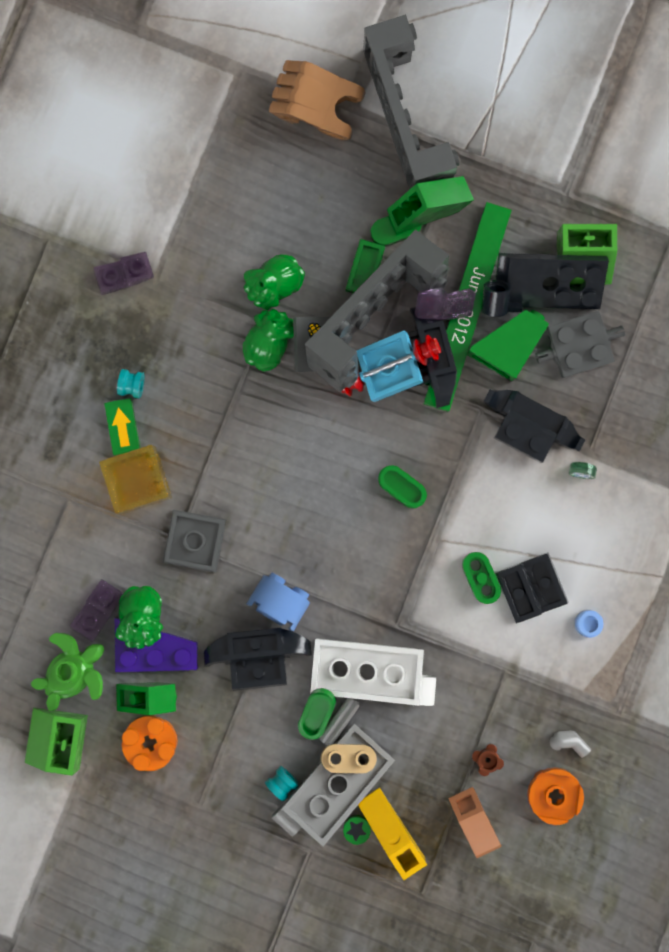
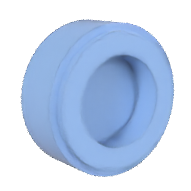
(589, 623)

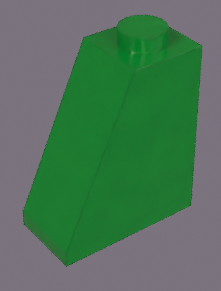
(429, 203)
(510, 345)

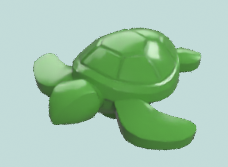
(70, 671)

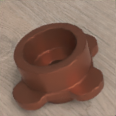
(494, 764)

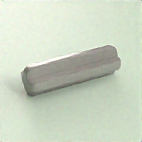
(339, 721)

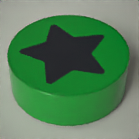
(356, 829)

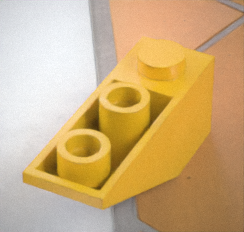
(392, 834)

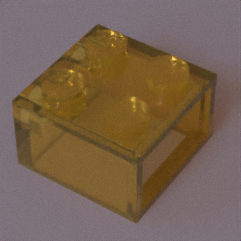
(135, 479)

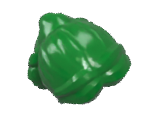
(273, 281)
(268, 339)
(139, 617)

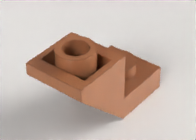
(474, 822)

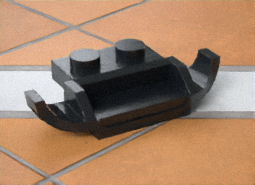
(439, 373)
(530, 425)
(257, 656)

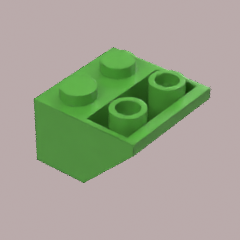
(589, 241)
(56, 741)

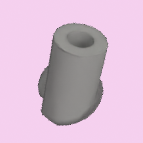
(569, 739)

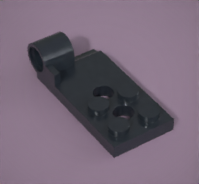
(522, 277)

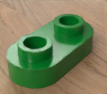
(483, 576)

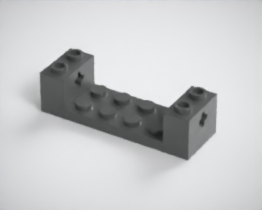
(384, 48)
(414, 261)

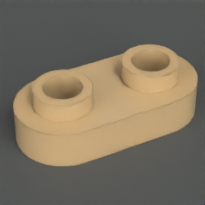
(348, 758)

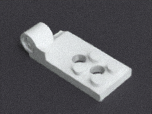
(396, 675)

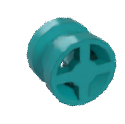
(130, 383)
(282, 783)

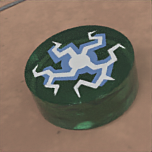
(582, 470)

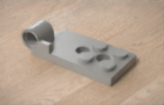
(321, 809)

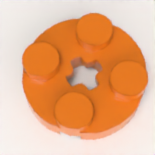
(142, 757)
(564, 809)

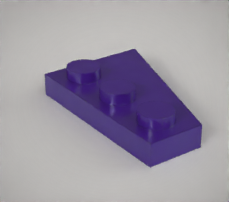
(166, 654)

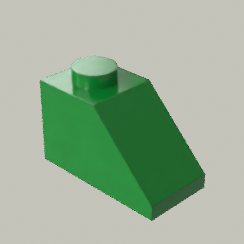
(146, 698)

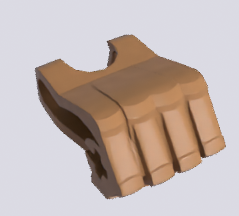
(311, 96)

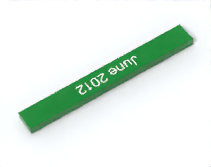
(476, 274)

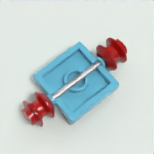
(392, 365)

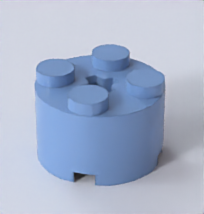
(278, 601)

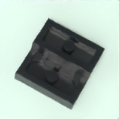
(532, 587)

